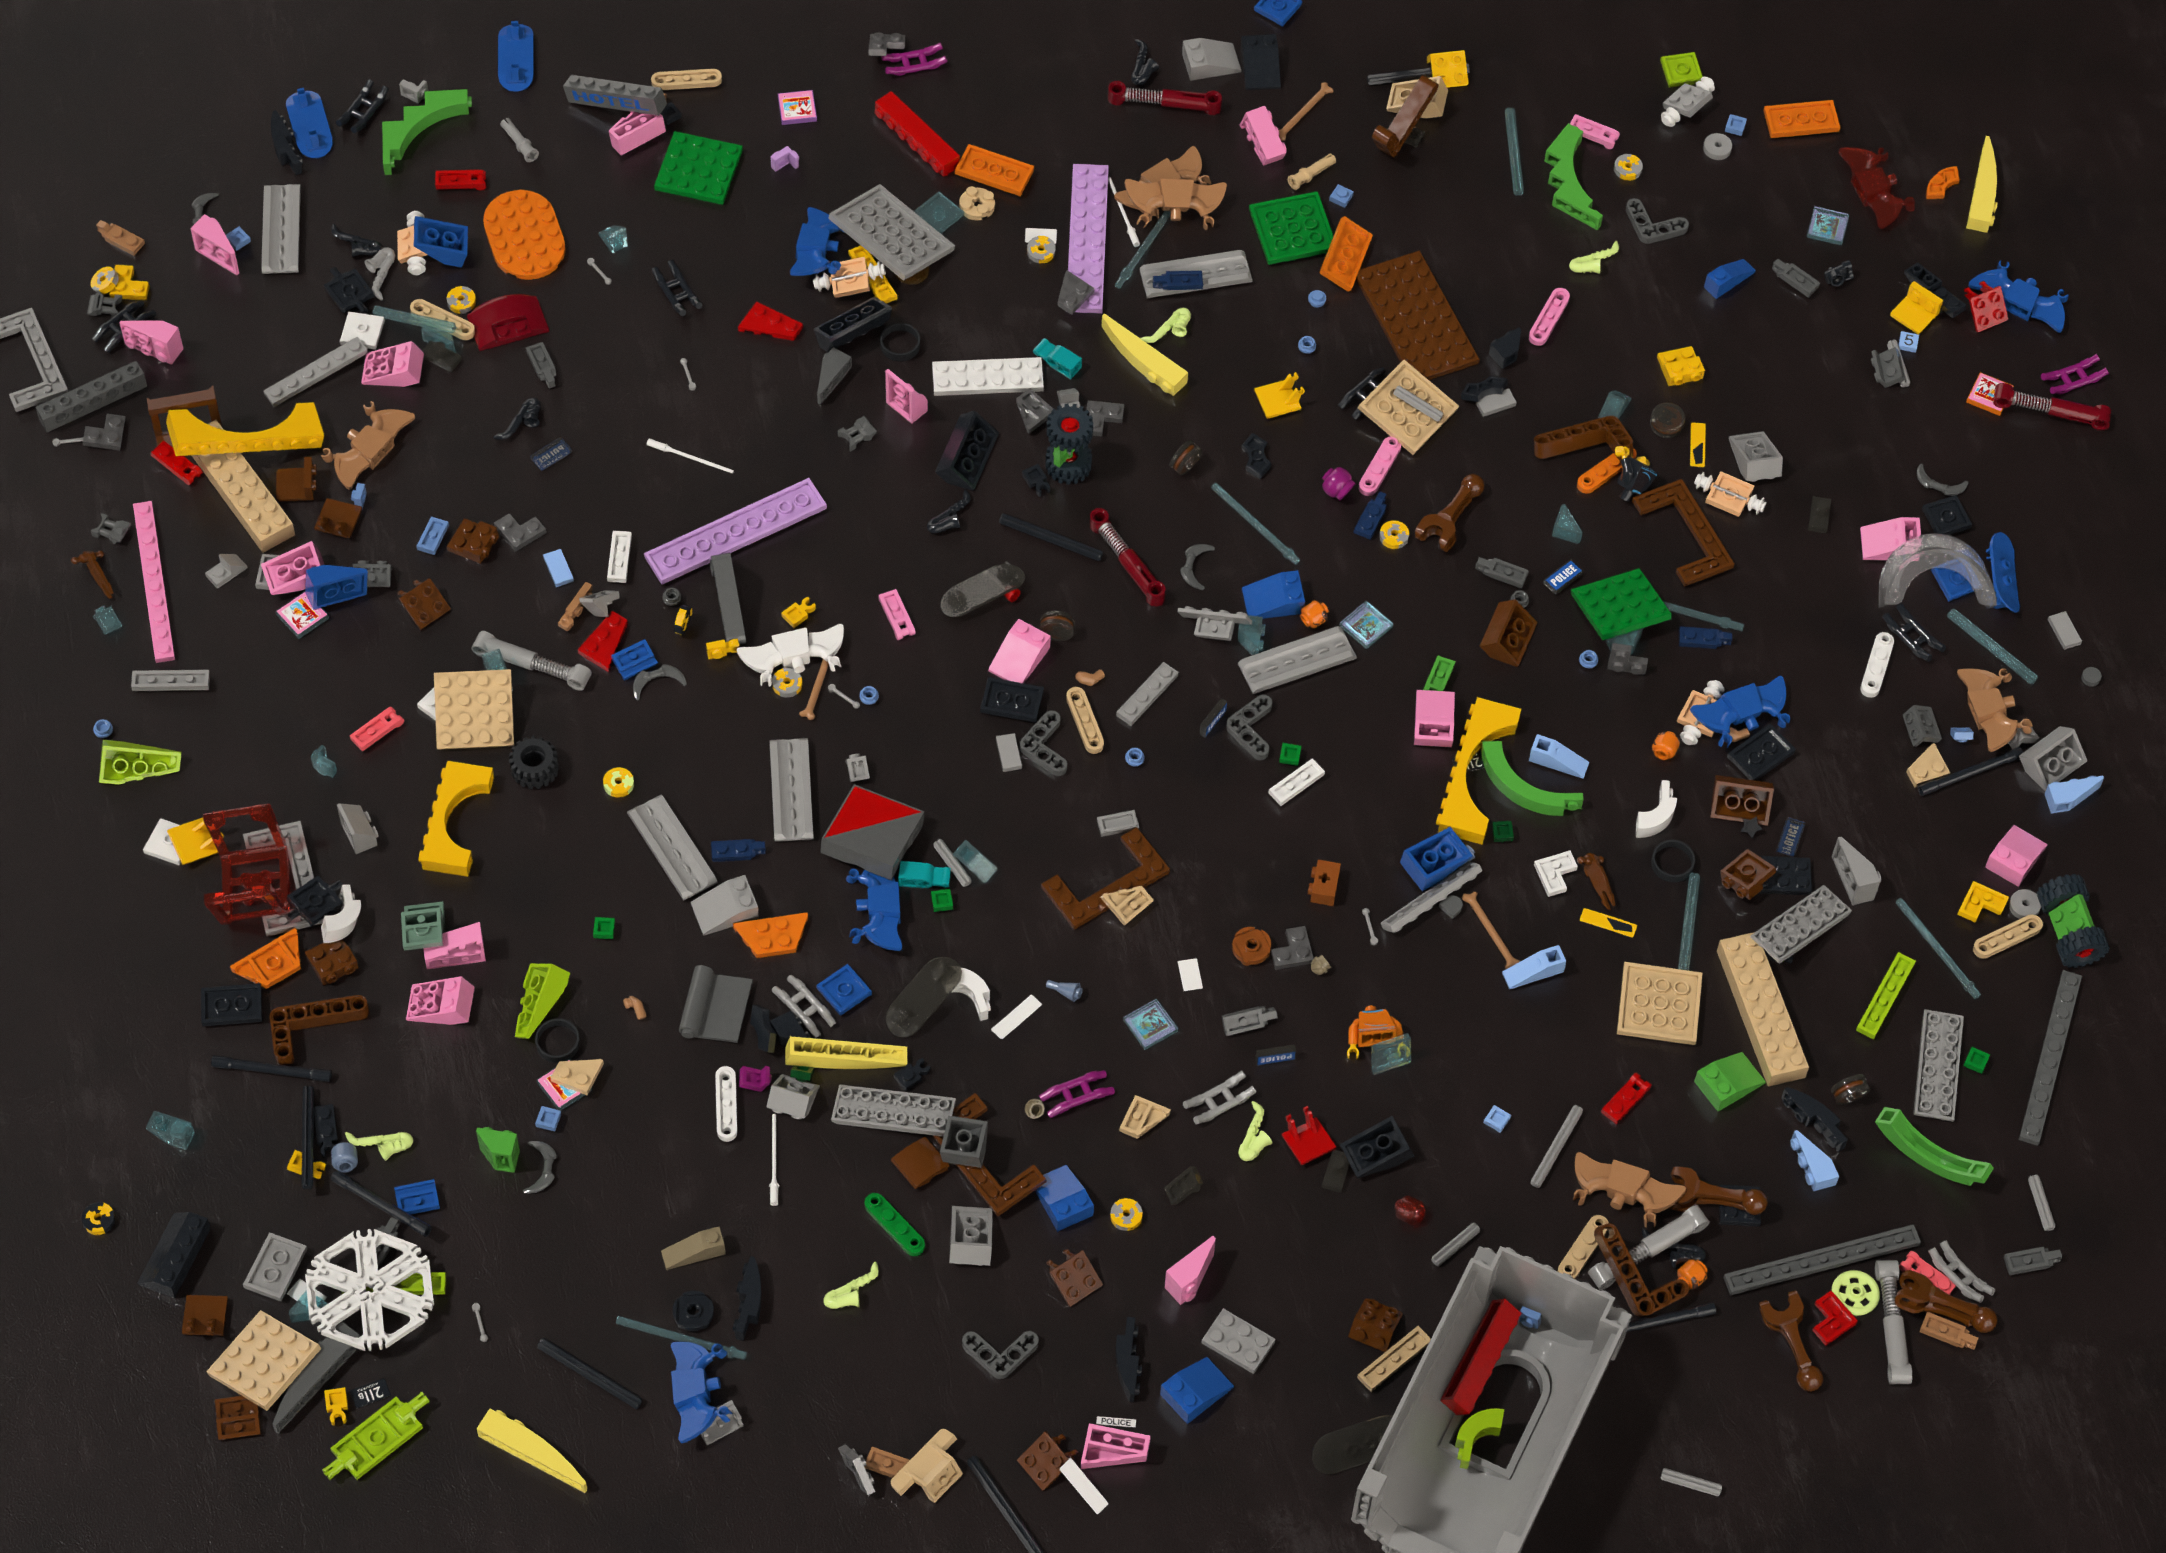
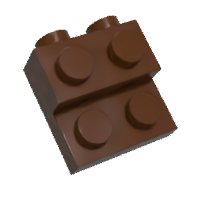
(473, 540)
(1747, 874)
(332, 961)

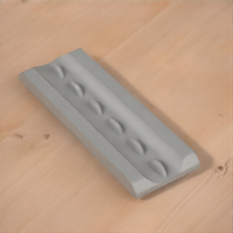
(281, 228)
(1216, 269)
(1296, 659)
(791, 790)
(672, 847)
(1801, 924)
(1938, 1065)
(892, 1110)

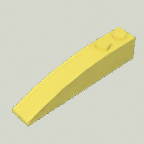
(1984, 192)
(1145, 358)
(843, 1054)
(528, 1446)

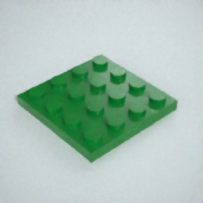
(698, 167)
(1292, 227)
(1621, 604)

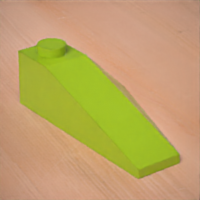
(132, 761)
(543, 988)

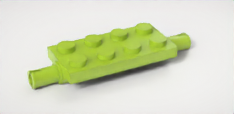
(376, 1437)

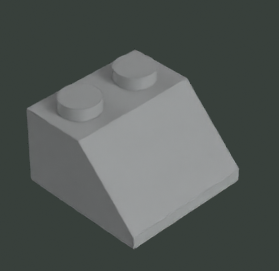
(357, 827)
(792, 1096)

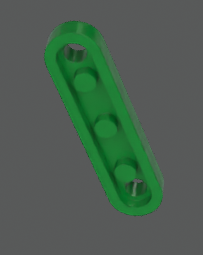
(894, 1224)

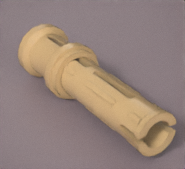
(1305, 174)

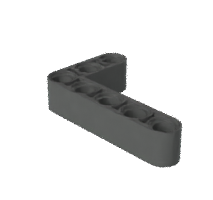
(723, 571)

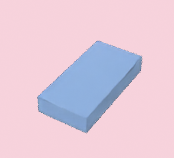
(558, 568)

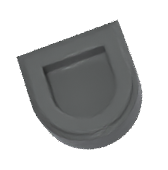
(1451, 906)

